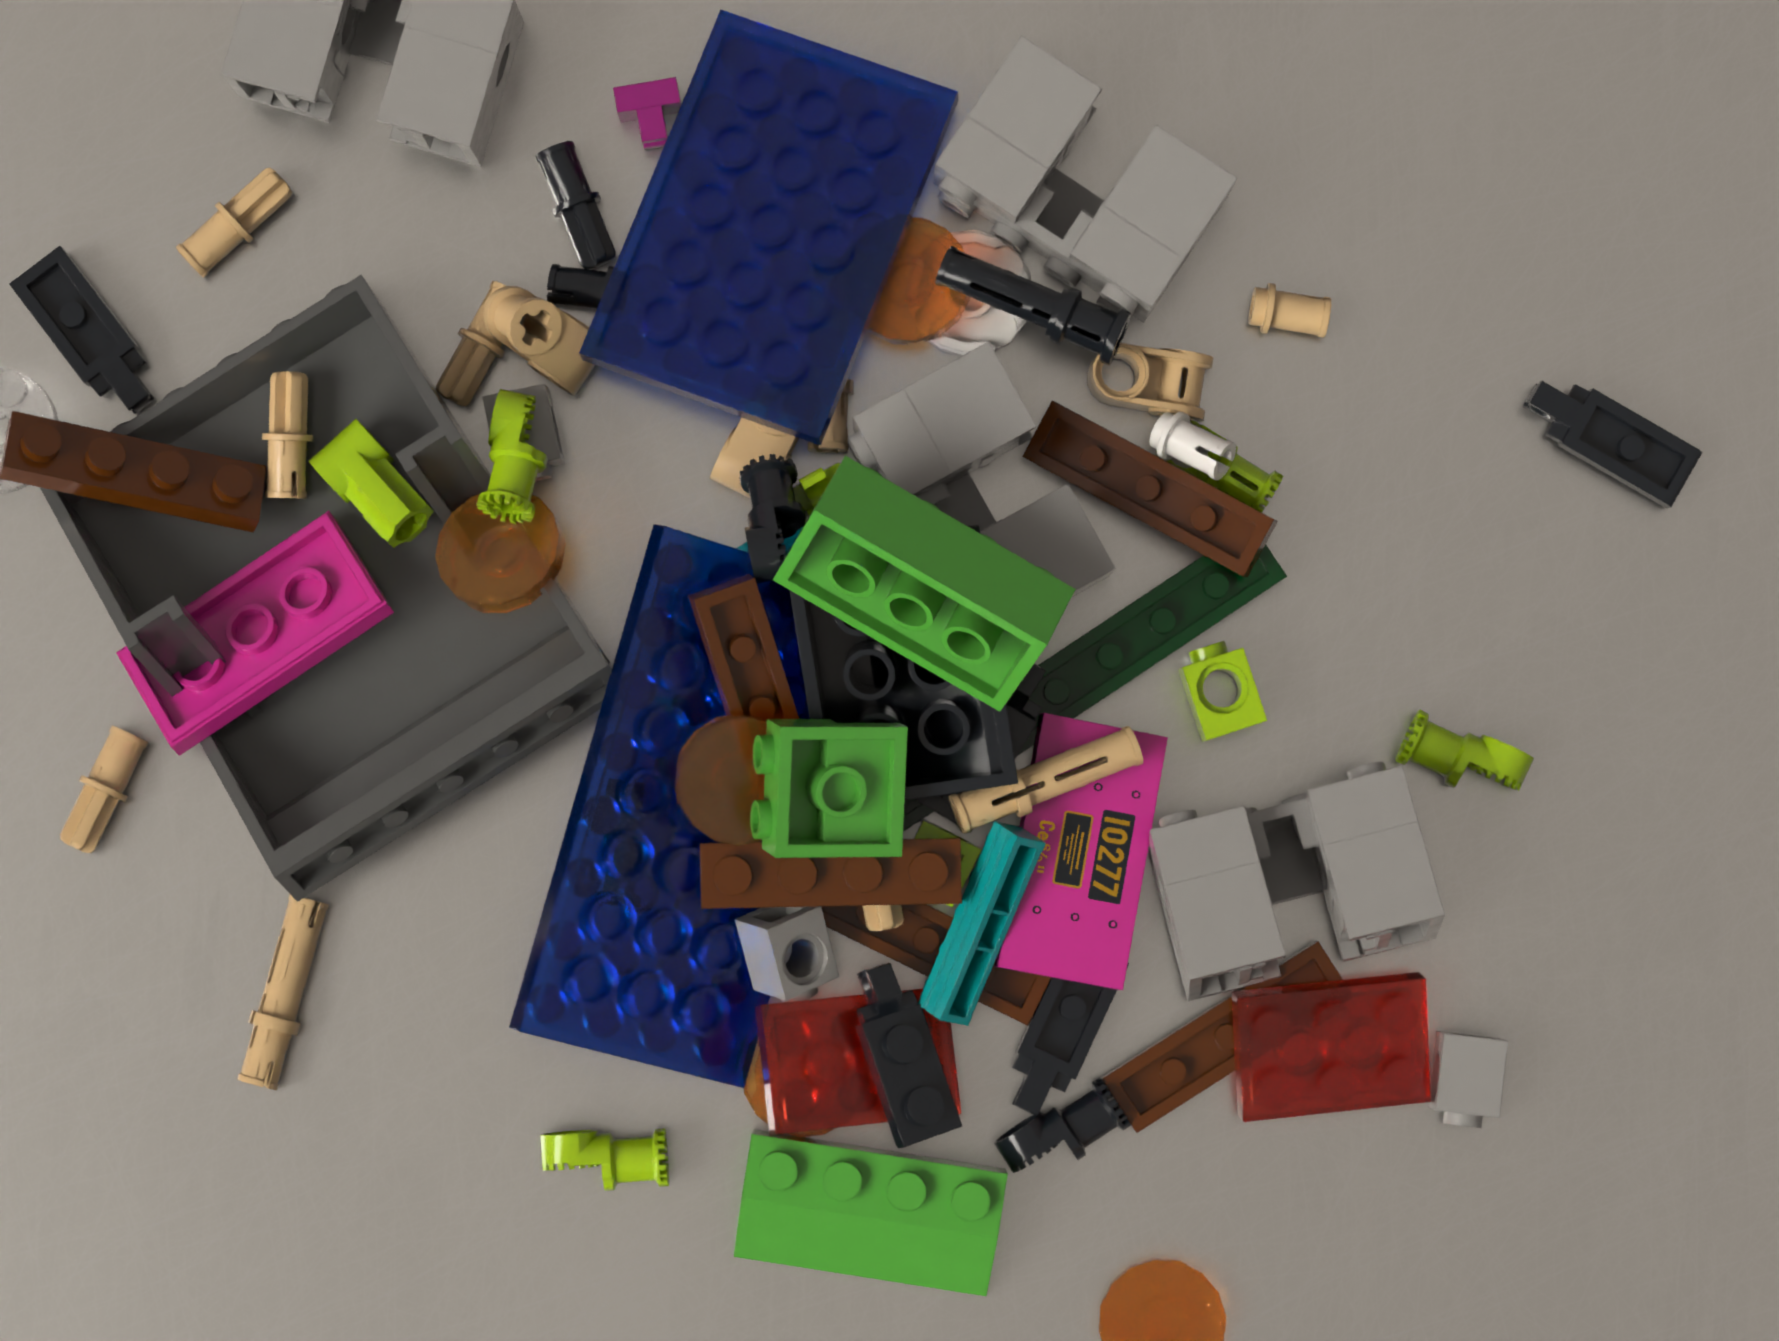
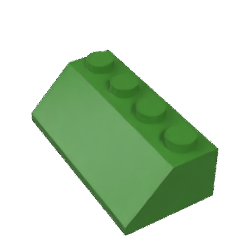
(924, 584)
(870, 1212)

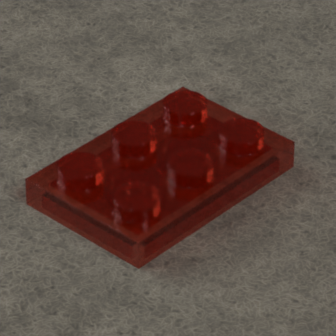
(1331, 1046)
(818, 1067)

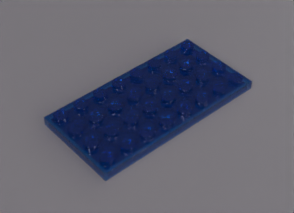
(622, 935)

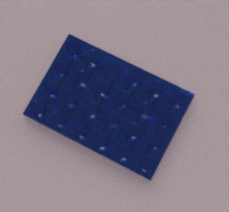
(769, 227)

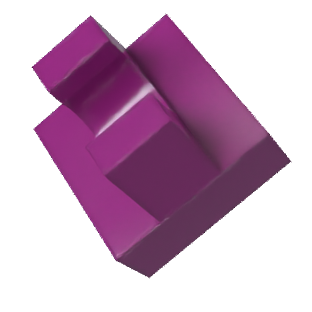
(649, 105)

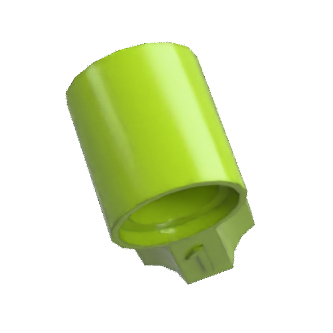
(364, 474)

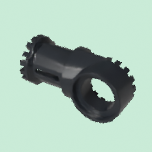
(773, 512)
(1076, 1124)

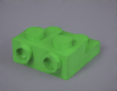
(830, 788)

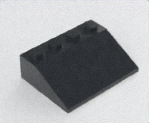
(951, 736)

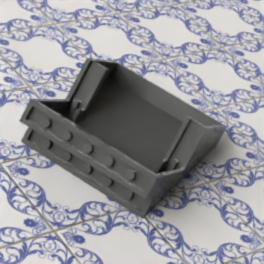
(407, 707)

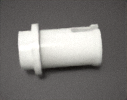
(1190, 444)

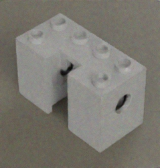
(443, 54)
(1007, 172)
(957, 423)
(1339, 839)

